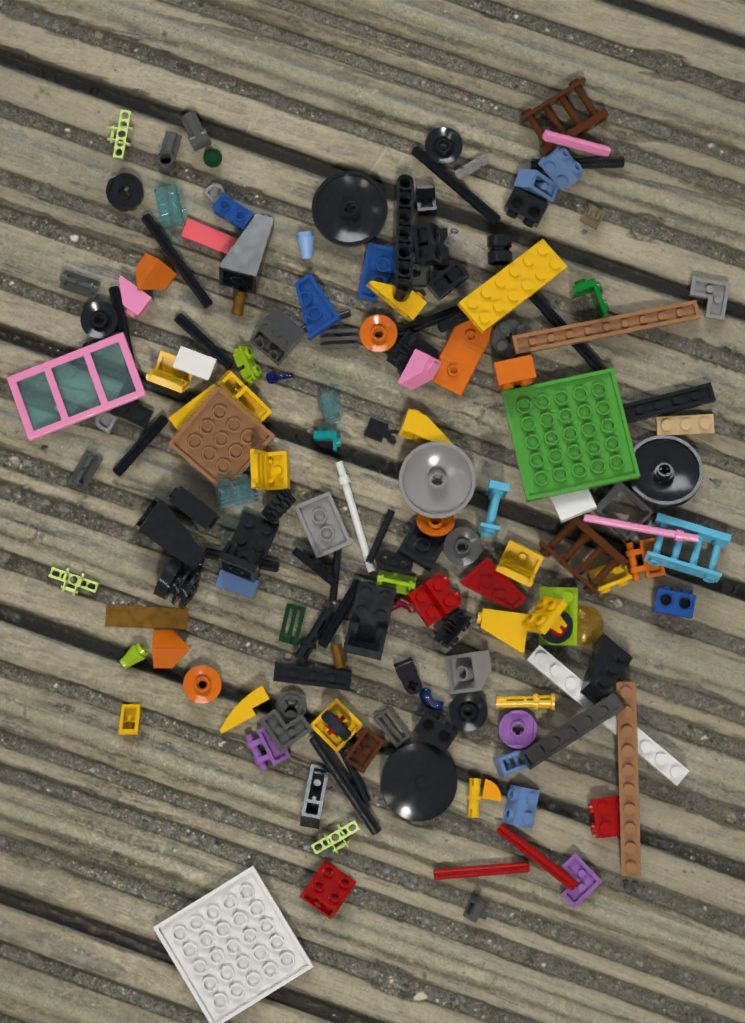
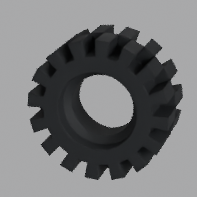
(278, 506)

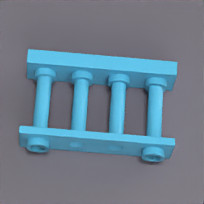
(495, 491)
(716, 538)

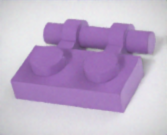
(271, 749)

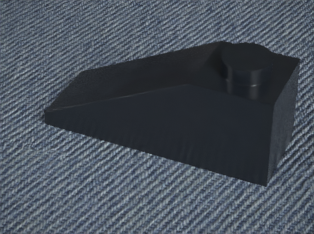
(314, 796)

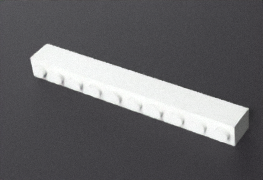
(571, 686)

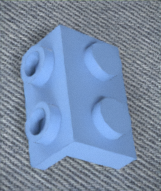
(561, 167)
(521, 806)

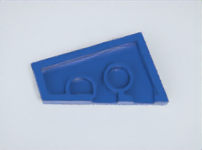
(376, 267)
(316, 307)

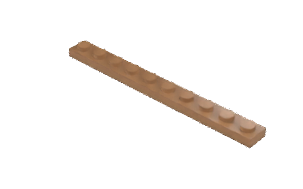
(605, 327)
(628, 780)

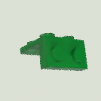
(590, 287)

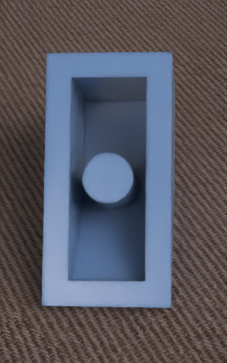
(536, 184)

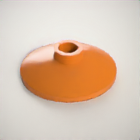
(374, 324)
(435, 526)
(194, 677)

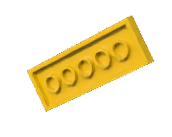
(512, 286)

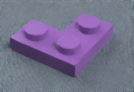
(584, 875)

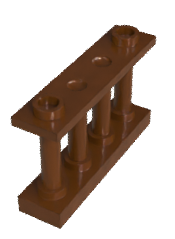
(580, 125)
(602, 546)

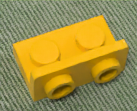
(616, 576)

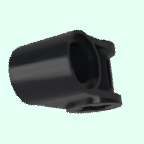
(407, 672)

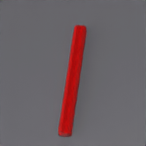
(537, 857)
(482, 870)

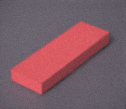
(208, 236)

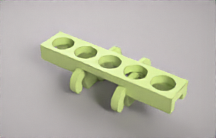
(120, 128)
(78, 584)
(341, 837)

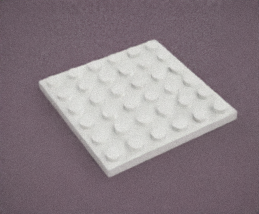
(233, 946)

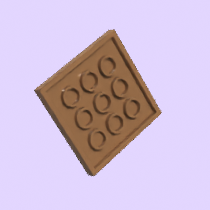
(220, 437)

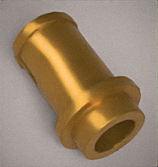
(238, 304)
(338, 656)

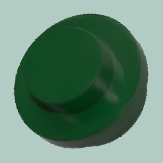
(212, 158)

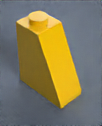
(505, 627)

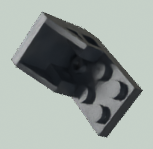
(248, 547)
(369, 620)

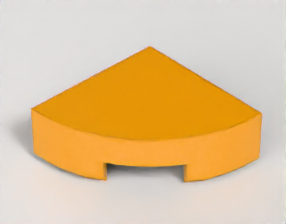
(491, 791)

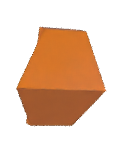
(153, 274)
(167, 648)

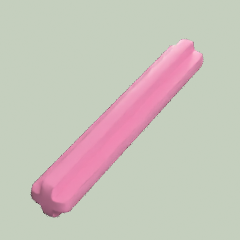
(576, 143)

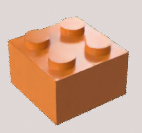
(514, 373)

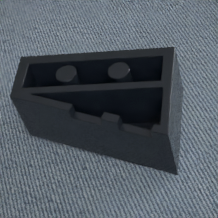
(604, 668)

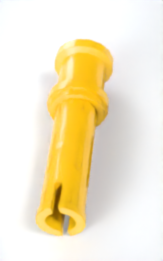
(536, 701)

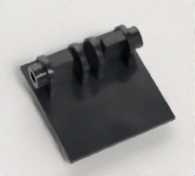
(405, 347)
(451, 638)

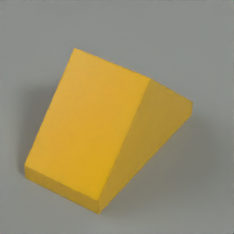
(130, 719)

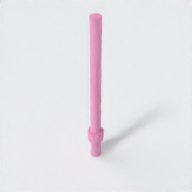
(678, 535)

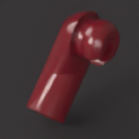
(404, 603)

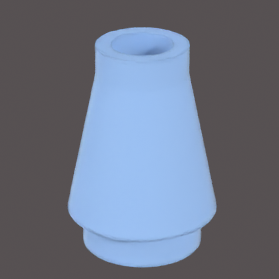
(305, 242)

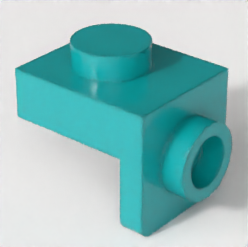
(324, 434)

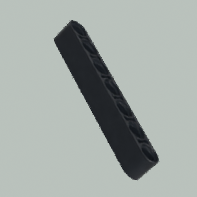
(399, 245)

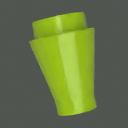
(134, 655)

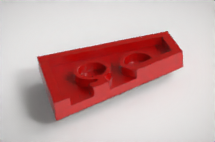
(493, 585)

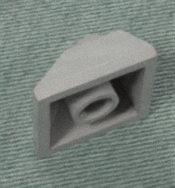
(468, 671)

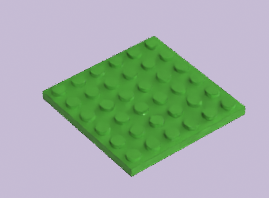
(570, 435)

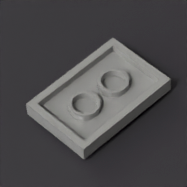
(323, 525)

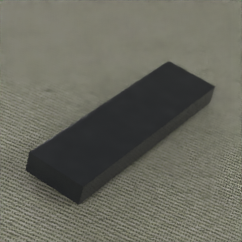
(312, 676)

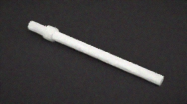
(344, 480)

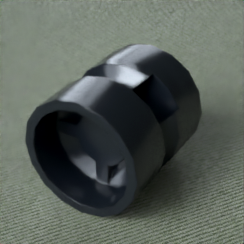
(499, 249)

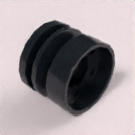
(178, 584)

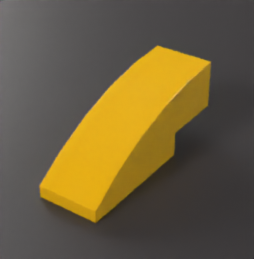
(243, 395)
(245, 709)

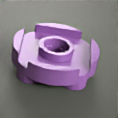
(525, 737)

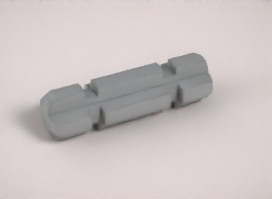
(471, 167)

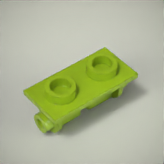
(252, 371)
(403, 583)

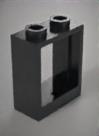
(193, 508)

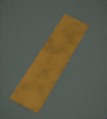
(146, 617)

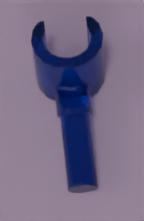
(273, 378)

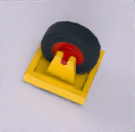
(550, 620)
(336, 725)

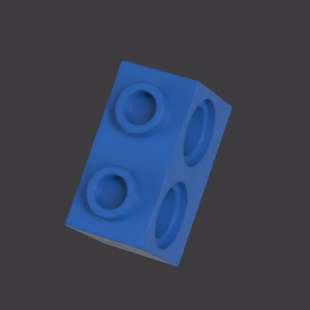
(232, 212)
(673, 607)

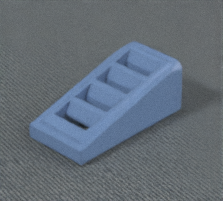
(498, 761)

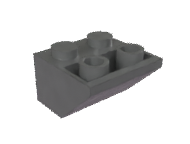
(277, 336)

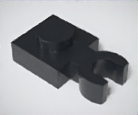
(378, 430)

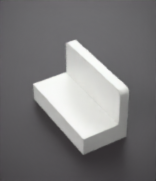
(195, 363)

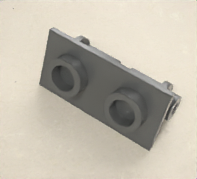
(79, 284)
(85, 470)

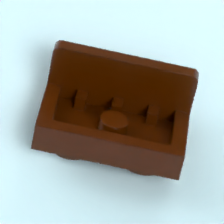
(364, 749)

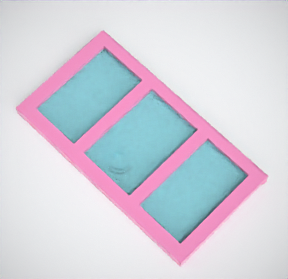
(76, 386)

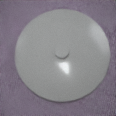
(437, 479)

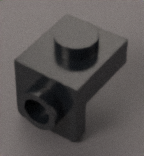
(426, 200)

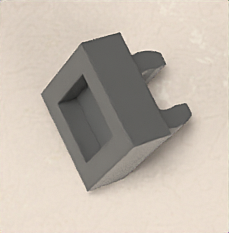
(475, 910)

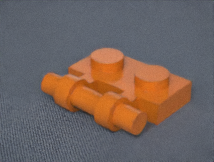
(650, 570)

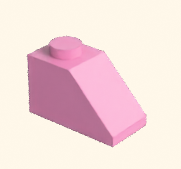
(133, 300)
(419, 370)

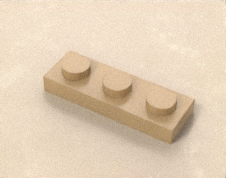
(685, 425)

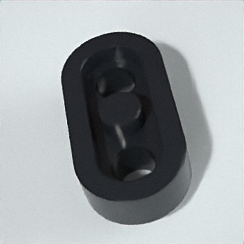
(394, 562)

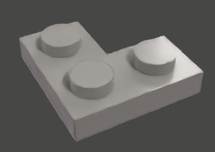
(716, 294)

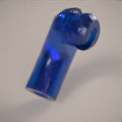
(428, 701)

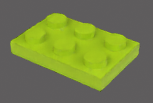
(571, 597)

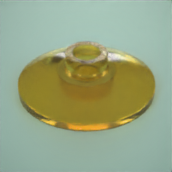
(595, 627)

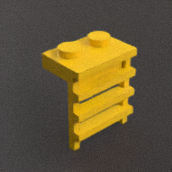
(167, 375)
(270, 470)
(519, 563)

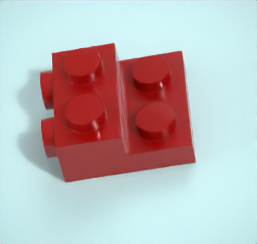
(434, 599)
(605, 816)

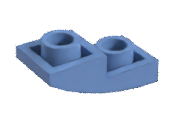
(237, 585)

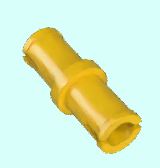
(474, 797)

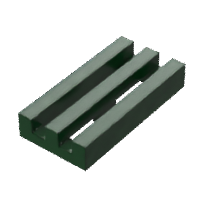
(296, 608)

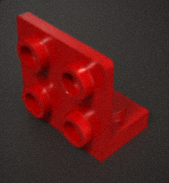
(328, 889)

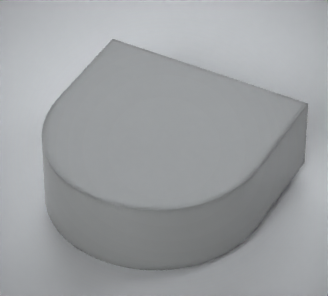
(213, 192)
(106, 421)

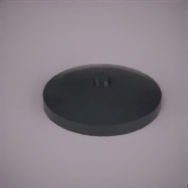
(349, 209)
(667, 470)
(418, 782)

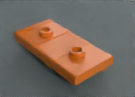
(461, 357)

